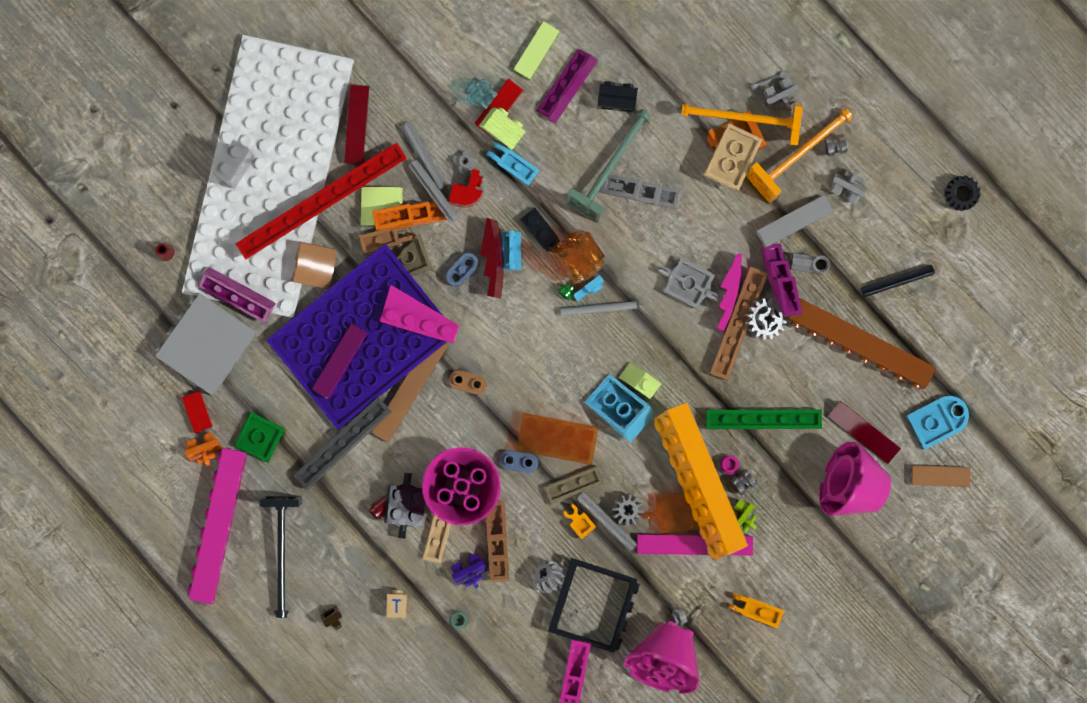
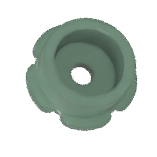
(458, 625)

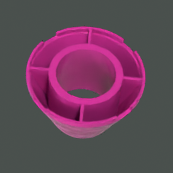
(853, 482)

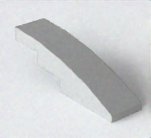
(642, 191)
(794, 221)

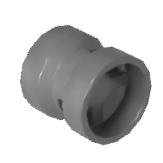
(835, 145)
(743, 482)

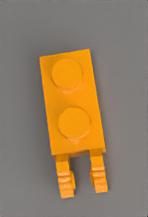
(758, 611)

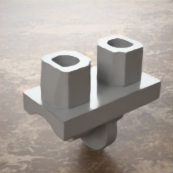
(773, 98)
(856, 190)

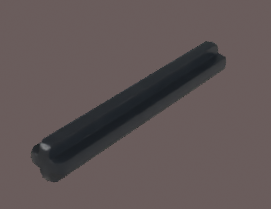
(897, 281)

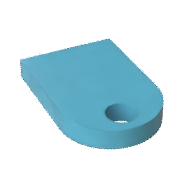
(937, 421)

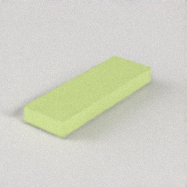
(536, 50)

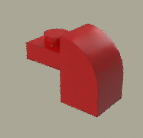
(467, 196)

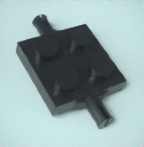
(404, 506)

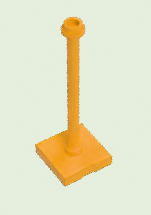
(791, 122)
(764, 181)

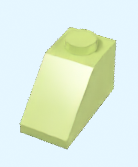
(640, 381)

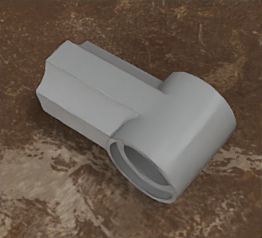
(807, 263)

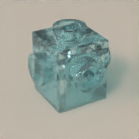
(479, 93)

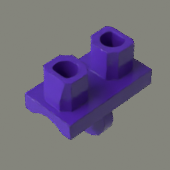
(471, 574)

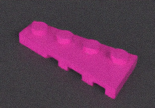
(414, 316)

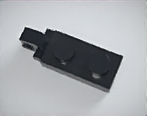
(540, 229)

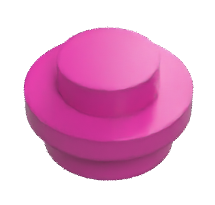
(729, 464)

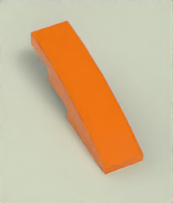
(407, 216)

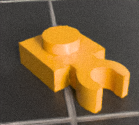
(581, 524)

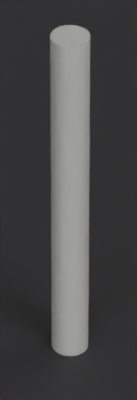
(598, 308)

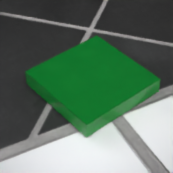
(259, 437)

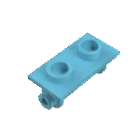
(511, 250)

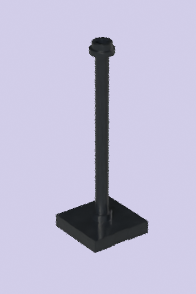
(281, 504)

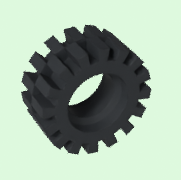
(962, 204)

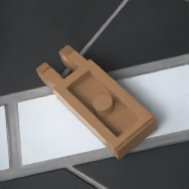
(373, 241)

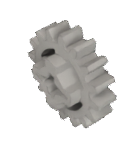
(764, 327)

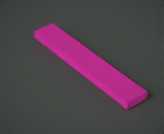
(681, 545)

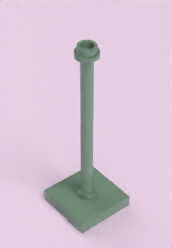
(585, 203)

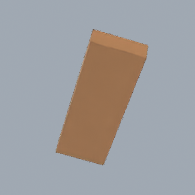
(941, 476)

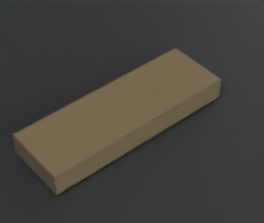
(573, 485)

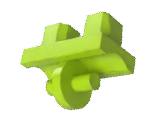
(745, 508)

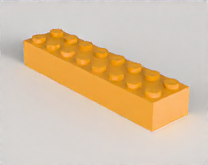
(700, 482)

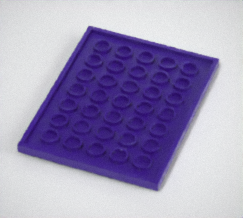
(386, 352)

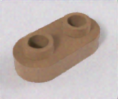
(467, 383)

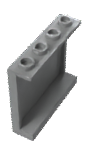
(205, 344)

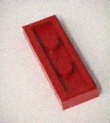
(505, 99)

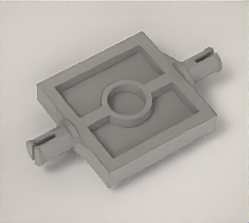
(689, 283)

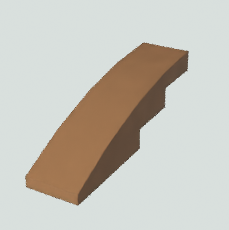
(497, 544)

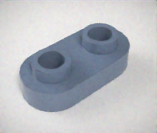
(462, 270)
(519, 461)

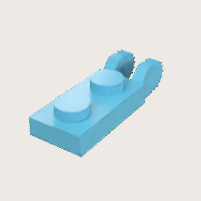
(514, 164)

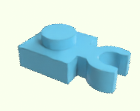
(593, 286)

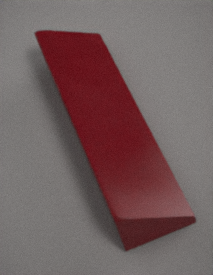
(864, 432)

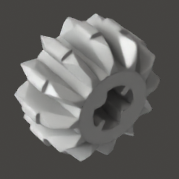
(634, 508)
(547, 576)

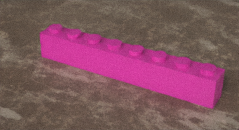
(218, 526)

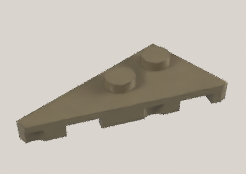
(415, 257)

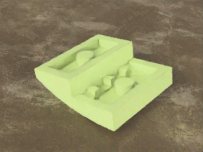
(376, 199)

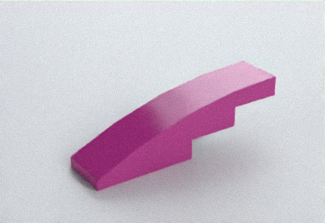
(731, 286)
(575, 672)

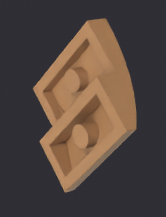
(314, 265)

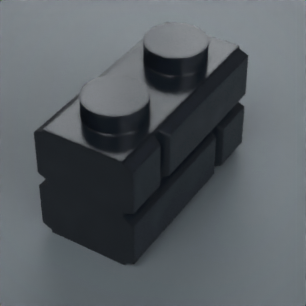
(617, 97)

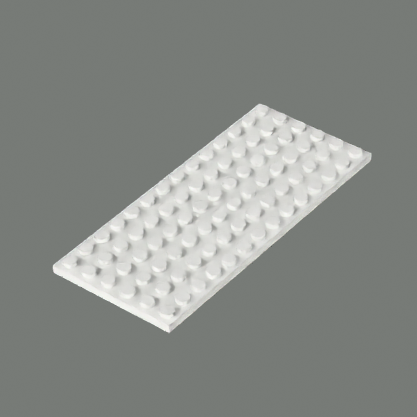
(288, 113)

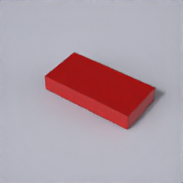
(197, 412)

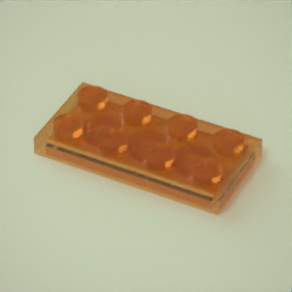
(557, 438)

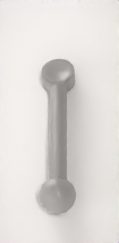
(783, 75)

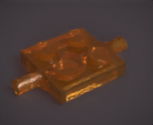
(672, 514)

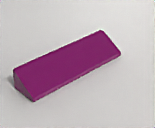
(566, 85)
(236, 295)
(340, 361)

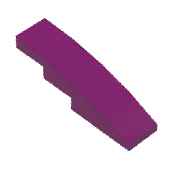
(780, 279)

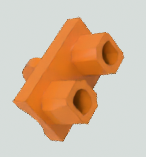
(205, 451)

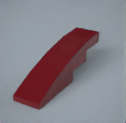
(357, 124)
(493, 251)

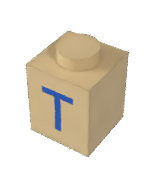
(397, 604)

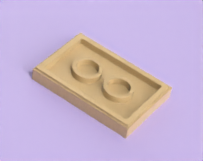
(733, 157)

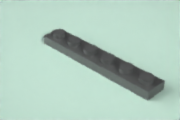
(342, 443)

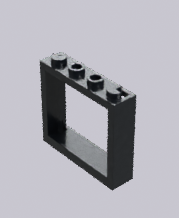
(621, 624)

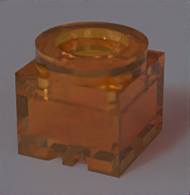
(578, 256)

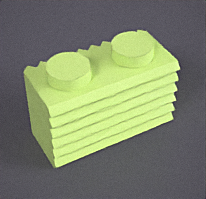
(502, 128)

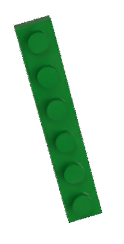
(763, 419)

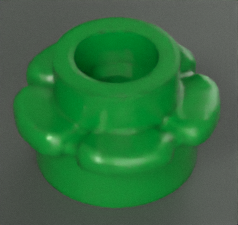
(566, 291)

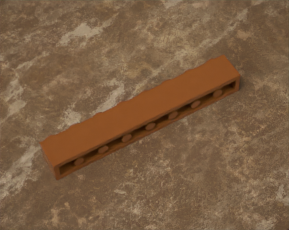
(863, 344)

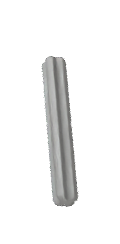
(423, 155)
(433, 191)
(606, 521)

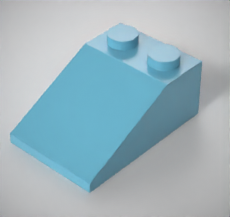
(620, 408)

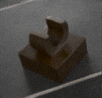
(332, 617)

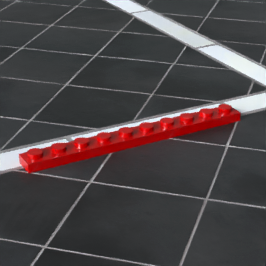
(320, 201)

